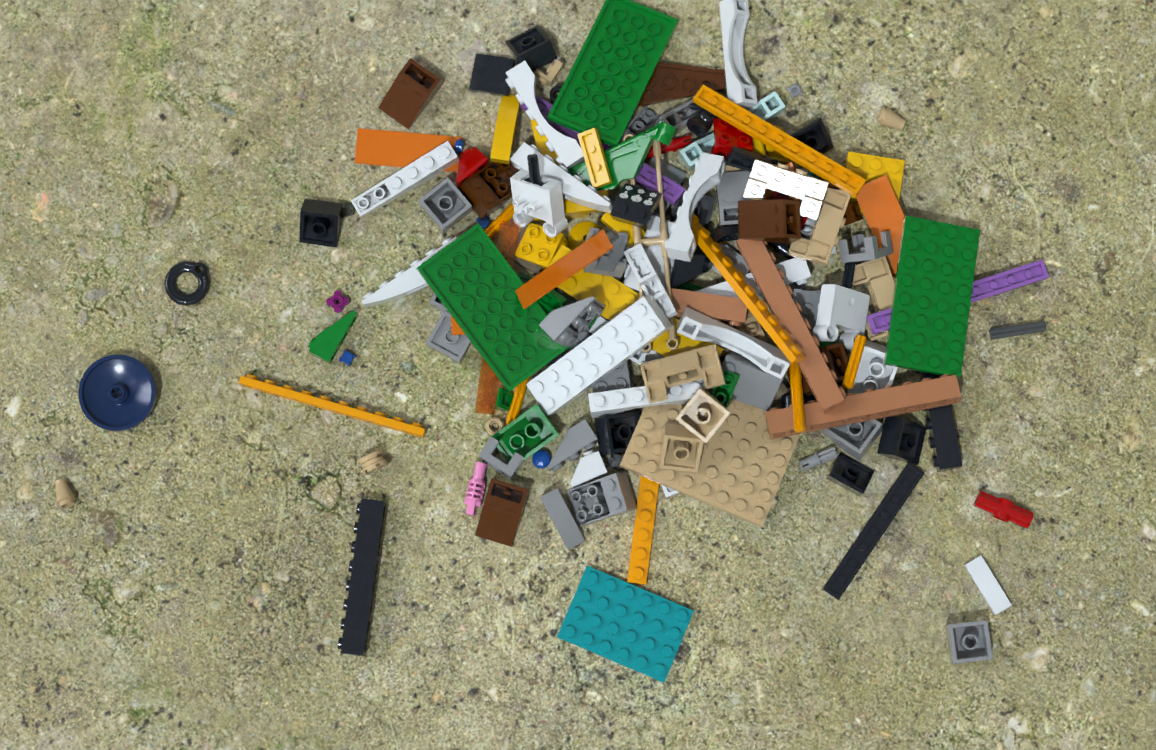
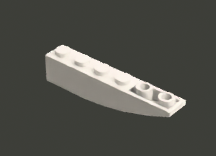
(406, 179)
(572, 186)
(404, 283)

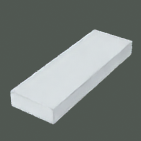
(987, 585)

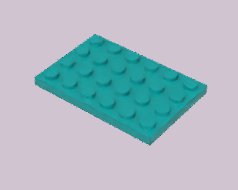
(625, 624)

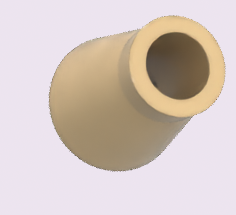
(890, 118)
(64, 495)

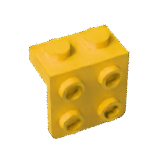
(538, 247)

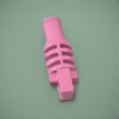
(475, 489)

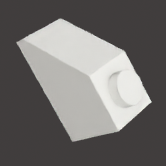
(588, 469)

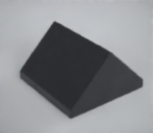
(814, 136)
(850, 474)

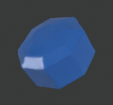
(541, 459)

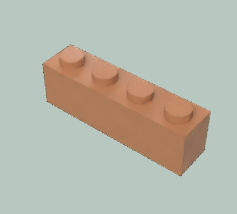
(714, 306)

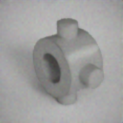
(794, 90)

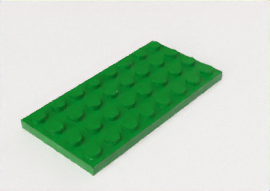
(613, 69)
(481, 297)
(932, 297)

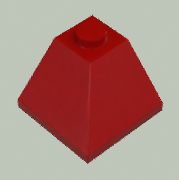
(469, 164)

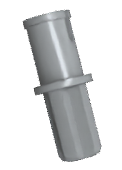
(818, 458)

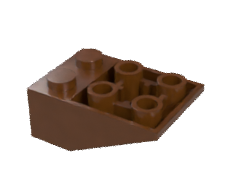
(410, 93)
(489, 188)
(769, 220)
(836, 360)
(501, 512)

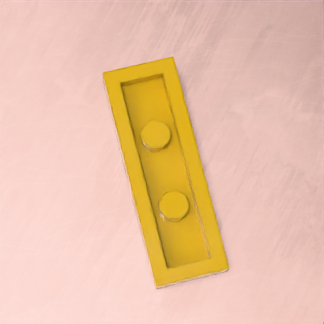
(595, 158)

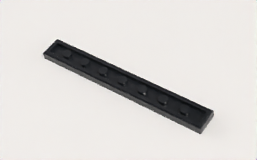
(873, 531)

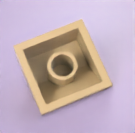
(703, 415)
(680, 449)

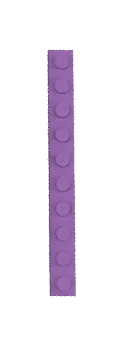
(647, 175)
(981, 289)

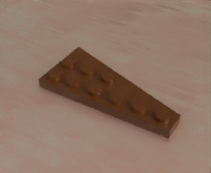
(679, 82)

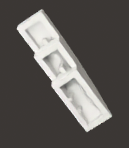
(649, 279)

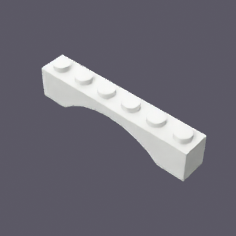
(524, 82)
(739, 86)
(707, 174)
(703, 328)
(631, 398)

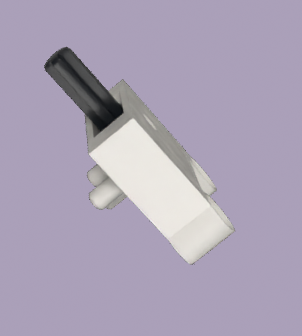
(538, 198)
(842, 310)

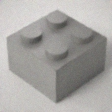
(445, 205)
(968, 642)

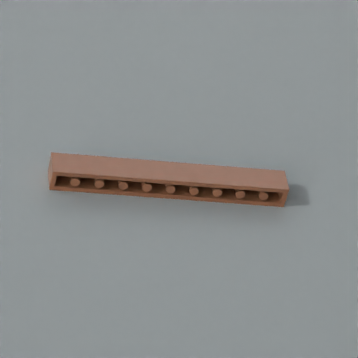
(781, 304)
(868, 406)

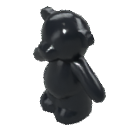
(702, 122)

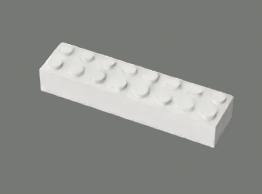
(599, 355)

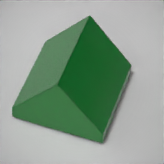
(503, 399)

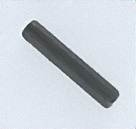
(1016, 330)

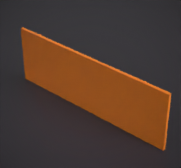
(397, 148)
(883, 214)
(564, 269)

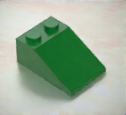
(526, 434)

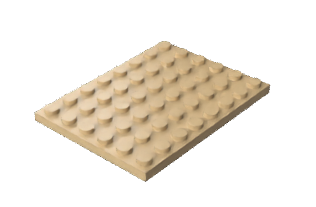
(736, 466)

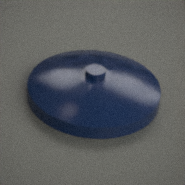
(117, 393)

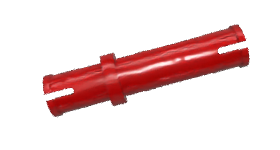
(677, 143)

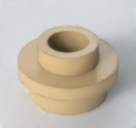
(495, 420)

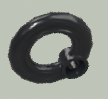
(203, 283)

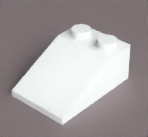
(872, 371)

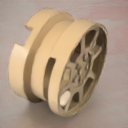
(373, 462)

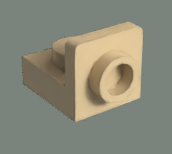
(553, 73)

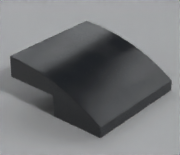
(490, 75)

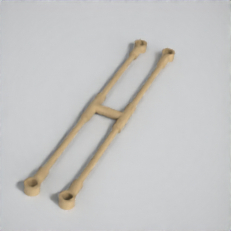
(657, 241)

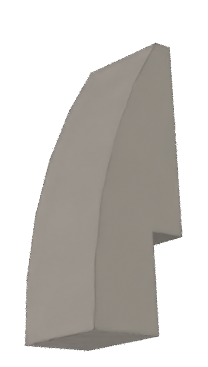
(562, 518)

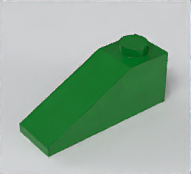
(330, 340)

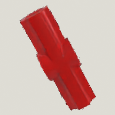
(1003, 509)

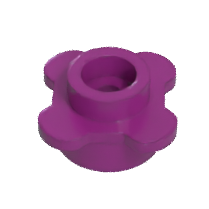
(337, 306)

